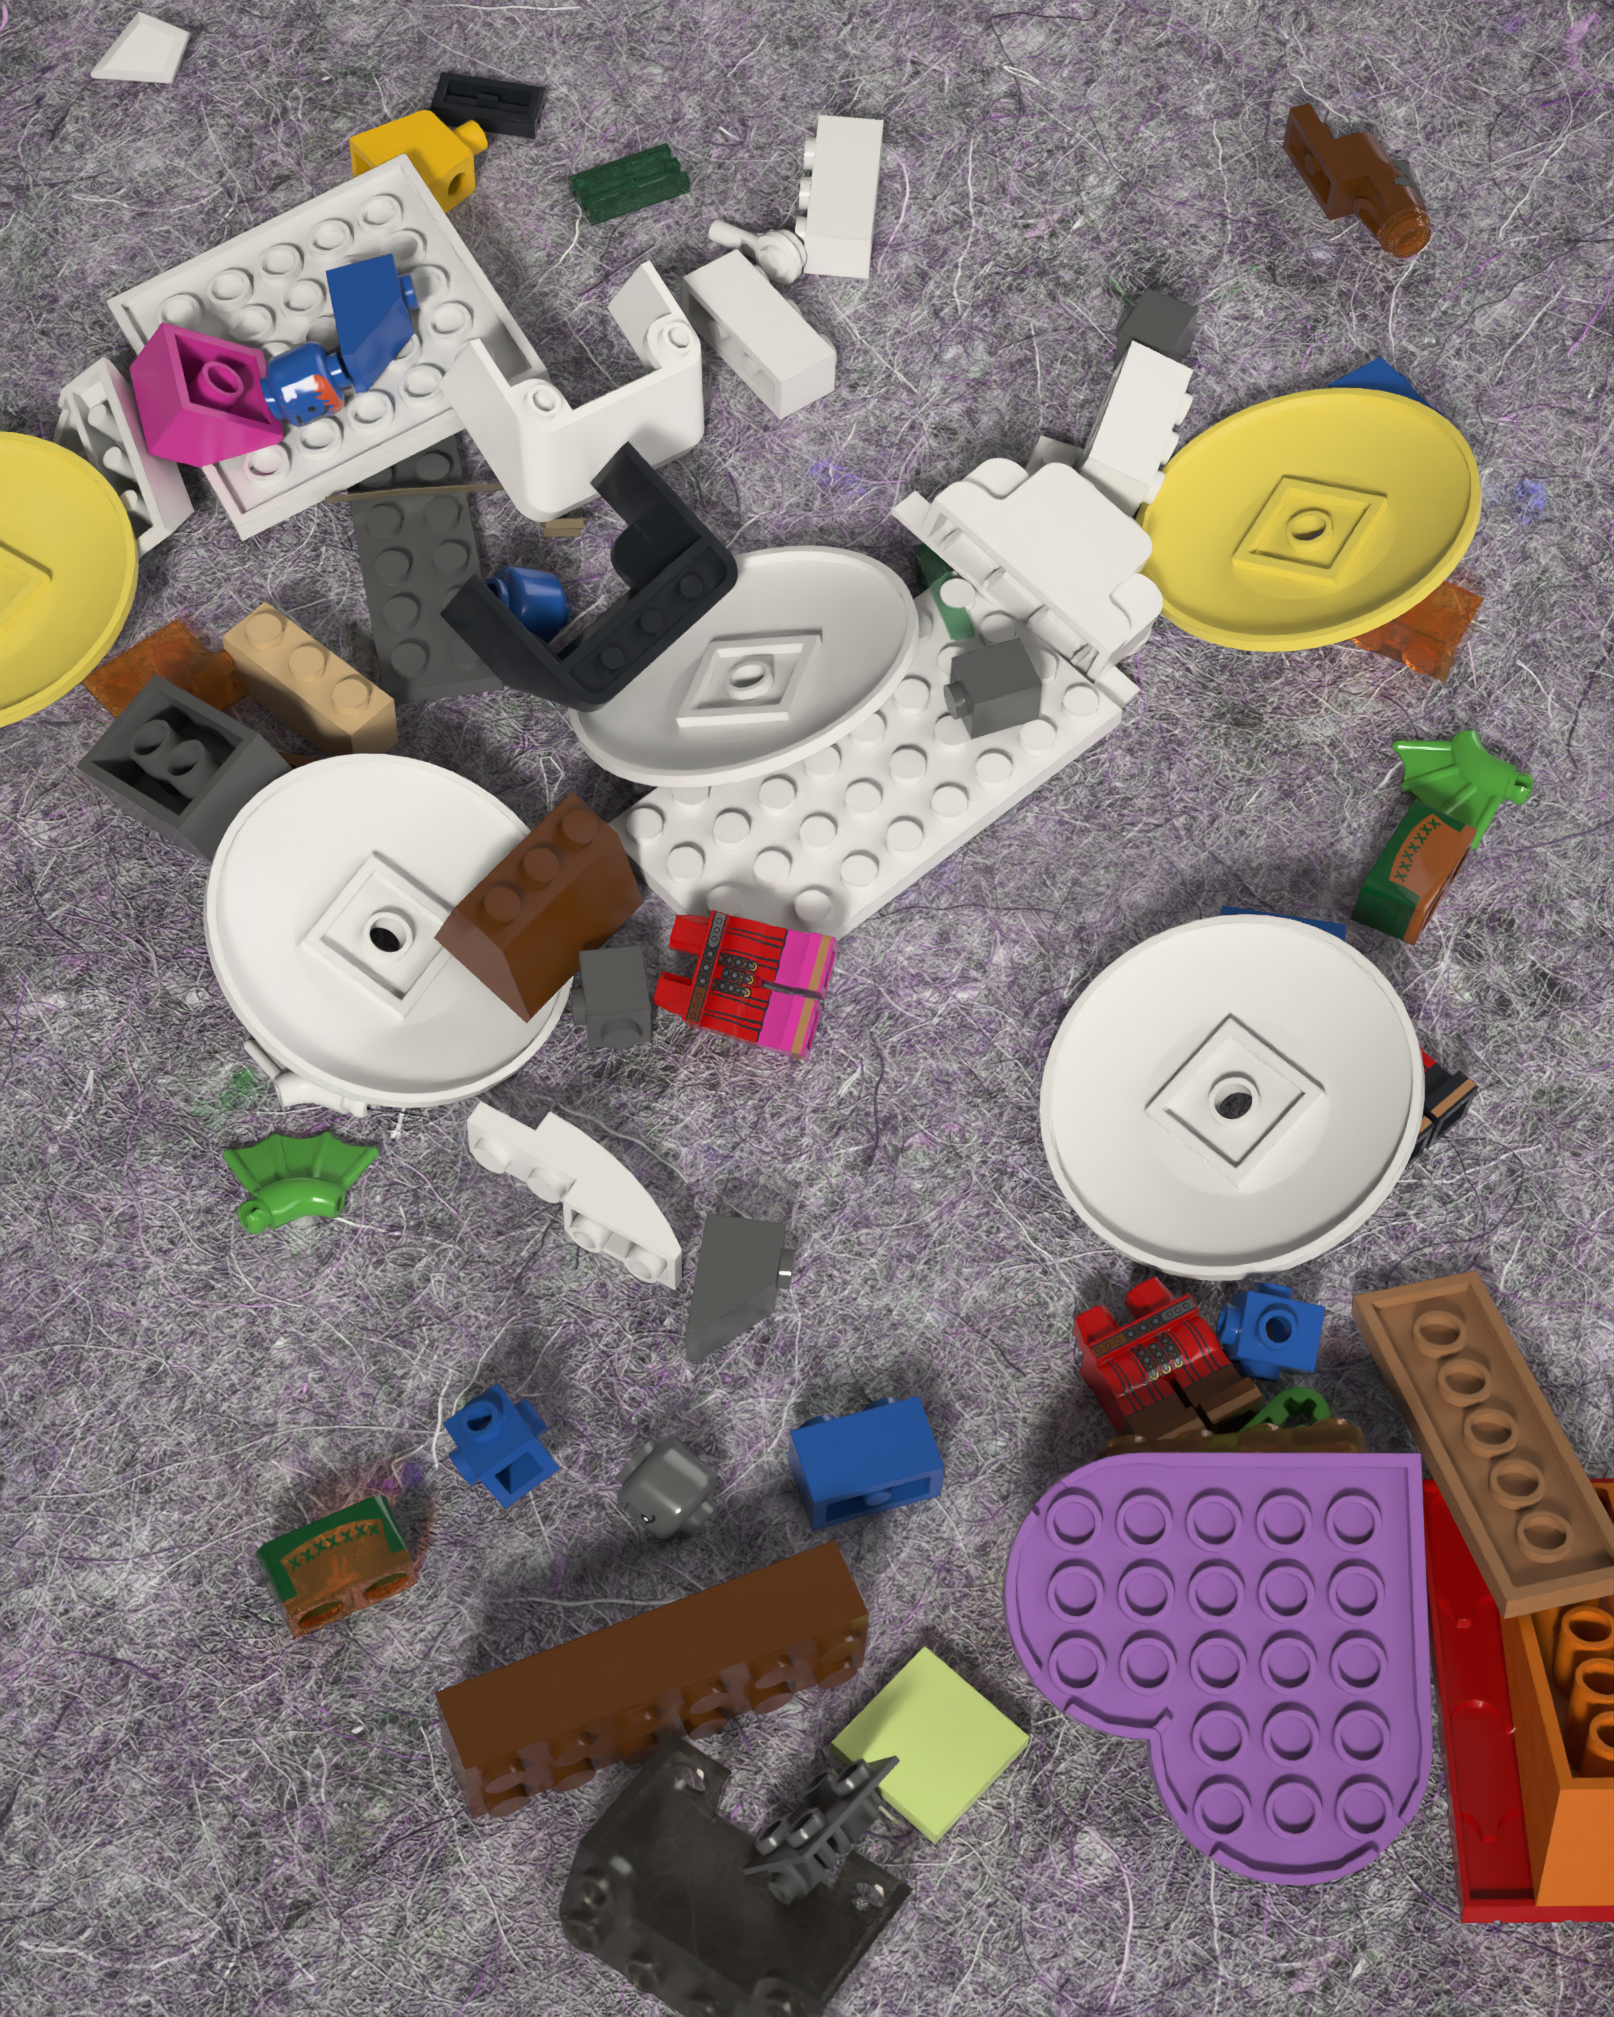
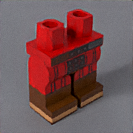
(1162, 1368)

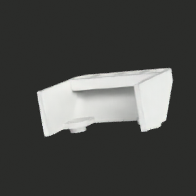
(553, 453)

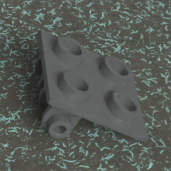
(834, 1816)

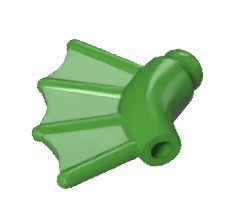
(1461, 779)
(295, 1178)

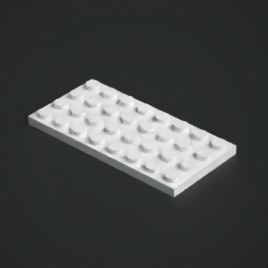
(877, 808)

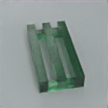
(625, 177)
(932, 573)

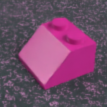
(201, 397)

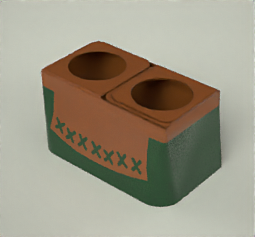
(1413, 873)

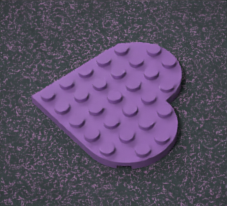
(1252, 1633)

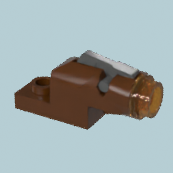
(1358, 179)

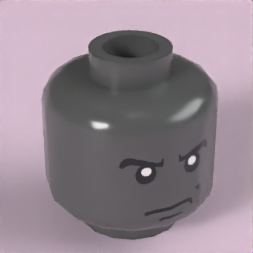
(666, 1488)

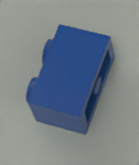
(865, 1461)

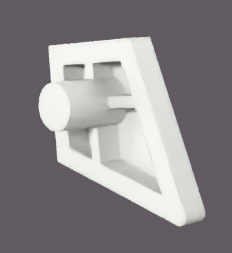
(144, 52)

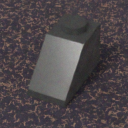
(735, 1280)

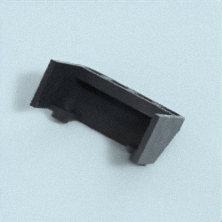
(674, 580)

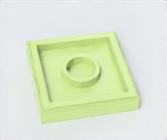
(945, 1740)

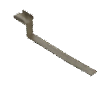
(555, 528)

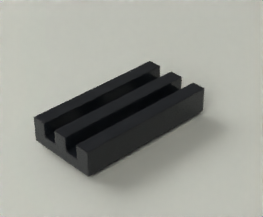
(487, 107)

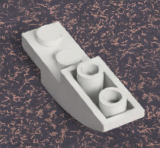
(599, 1195)

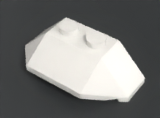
(106, 430)

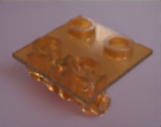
(175, 657)

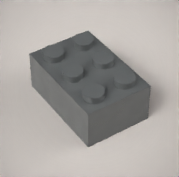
(181, 766)

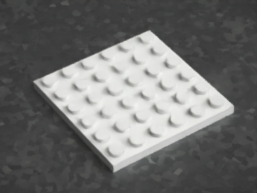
(275, 295)

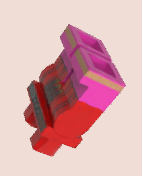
(729, 977)

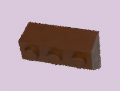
(543, 905)

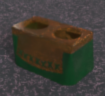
(336, 1565)

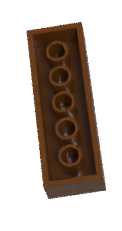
(653, 1676)

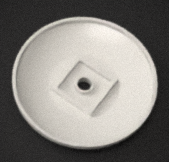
(765, 675)
(292, 918)
(1217, 1014)

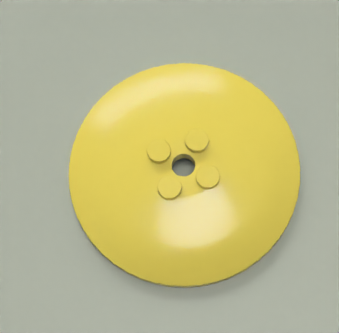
(1361, 466)
(62, 572)

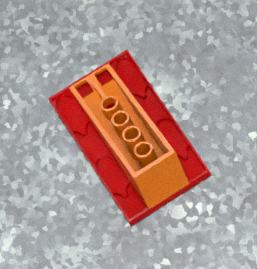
(1522, 1739)

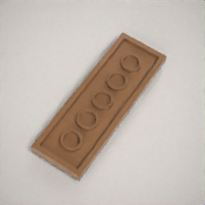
(1490, 1443)

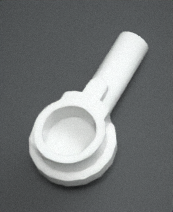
(776, 252)

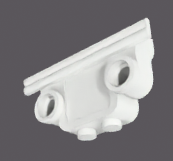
(1050, 559)

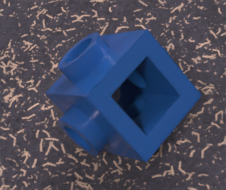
(1290, 1326)
(500, 1445)

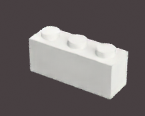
(840, 196)
(759, 333)
(1136, 427)

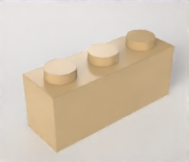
(310, 686)

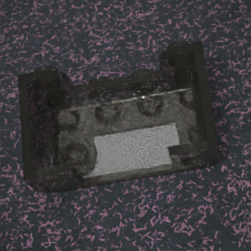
(676, 1915)

